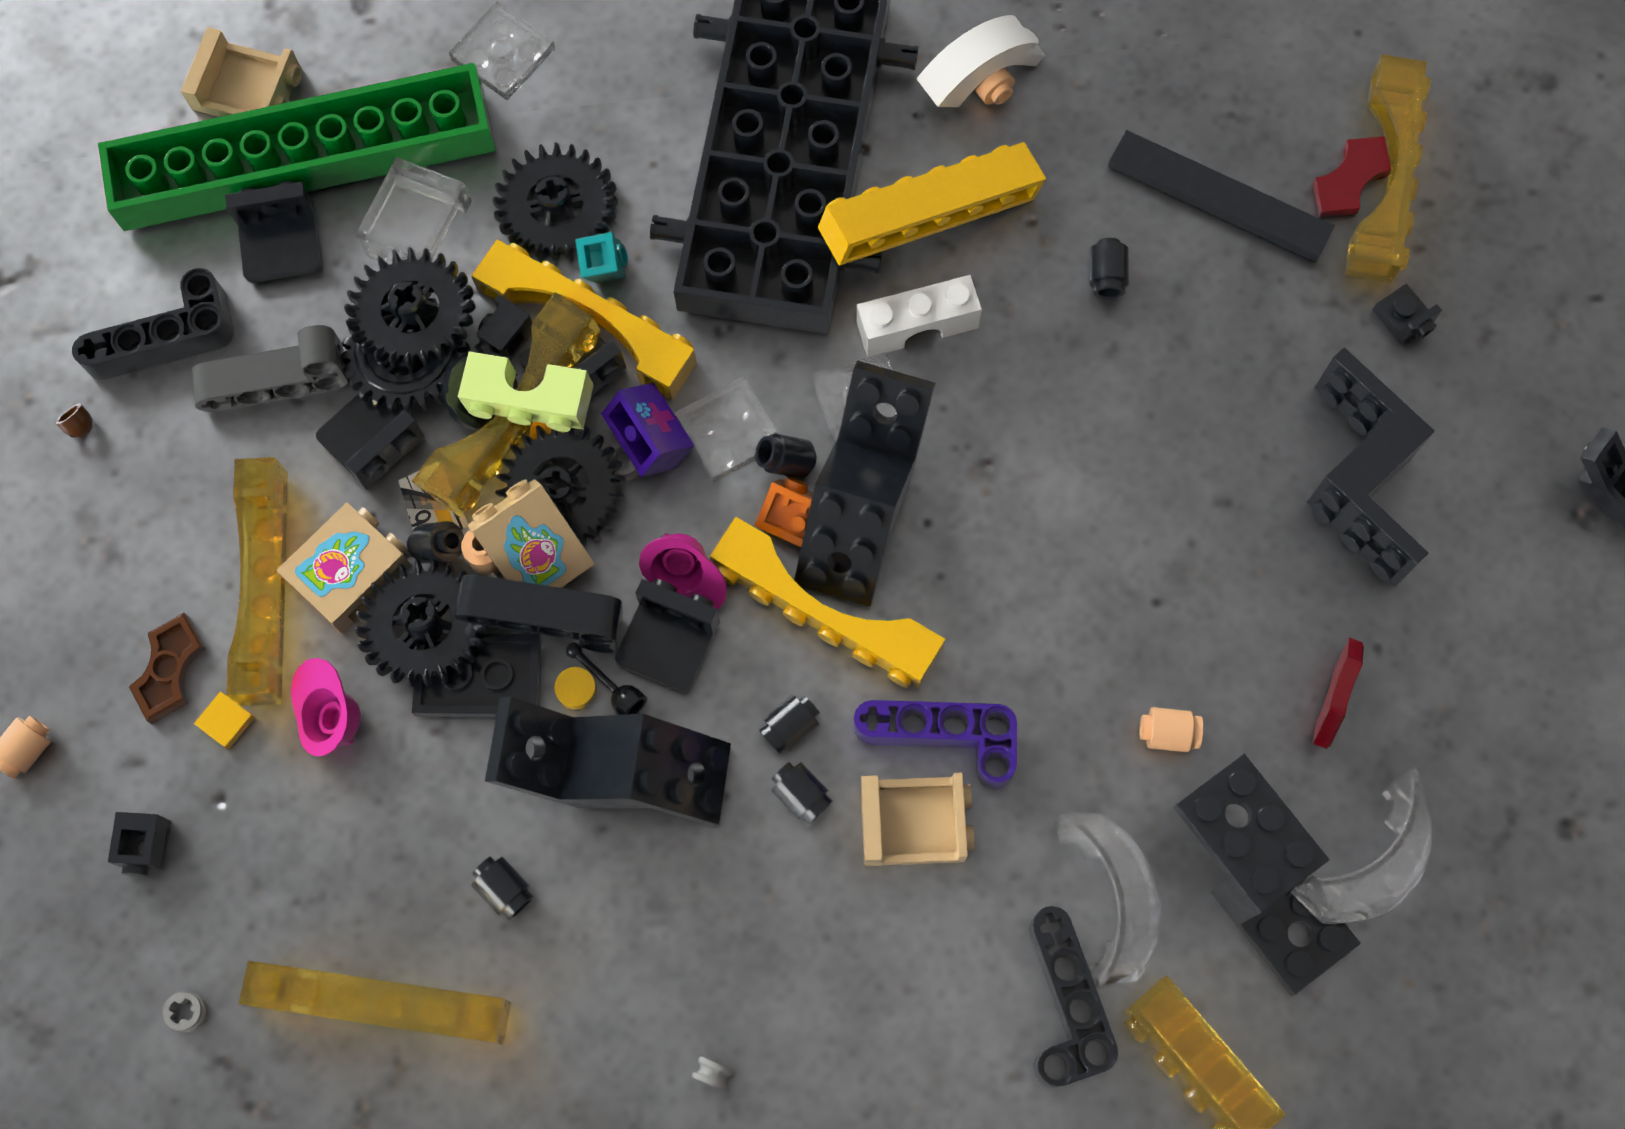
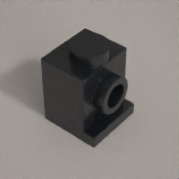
(504, 330)
(128, 833)

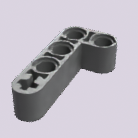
(273, 374)

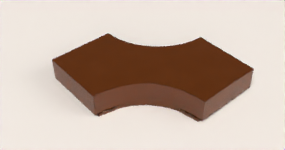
(162, 683)

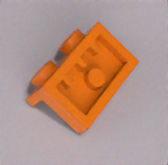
(786, 510)

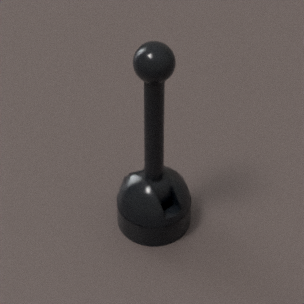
(625, 698)

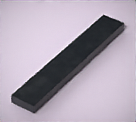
(1221, 196)

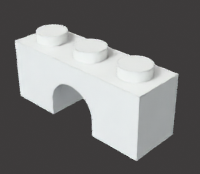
(943, 306)

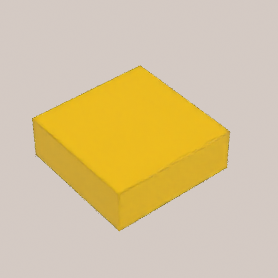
(224, 720)

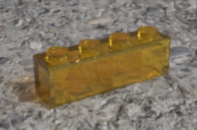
(1199, 1059)

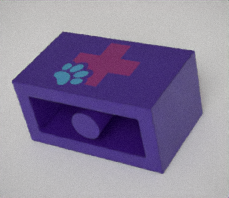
(647, 429)

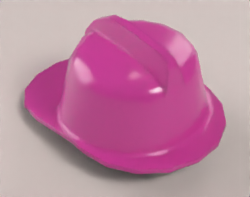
(683, 564)
(322, 708)

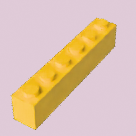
(930, 202)

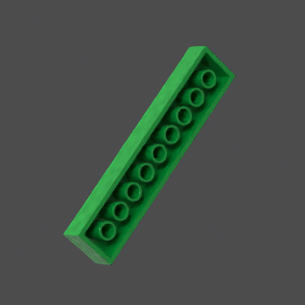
(307, 141)

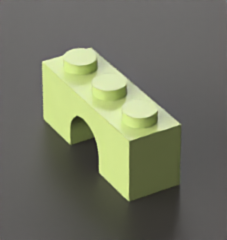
(557, 401)

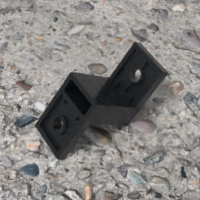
(1391, 442)
(863, 483)
(608, 761)
(1262, 869)

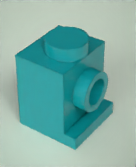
(607, 256)

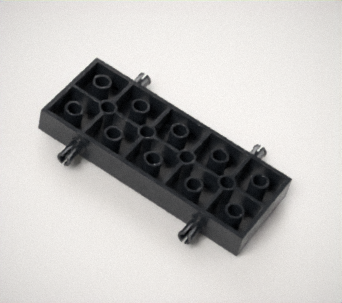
(775, 154)

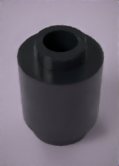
(1109, 268)
(786, 455)
(435, 541)
(789, 723)
(801, 791)
(501, 887)

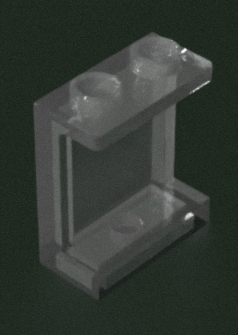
(411, 211)

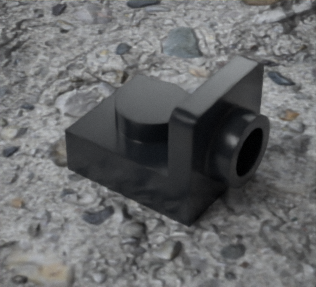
(1406, 315)

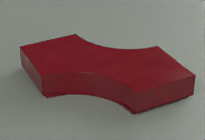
(1362, 163)
(1339, 692)

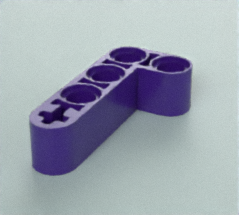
(936, 735)

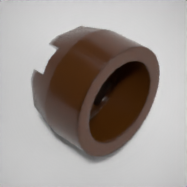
(75, 421)

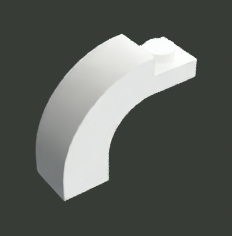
(977, 56)

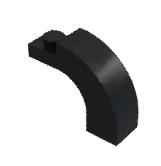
(1605, 473)

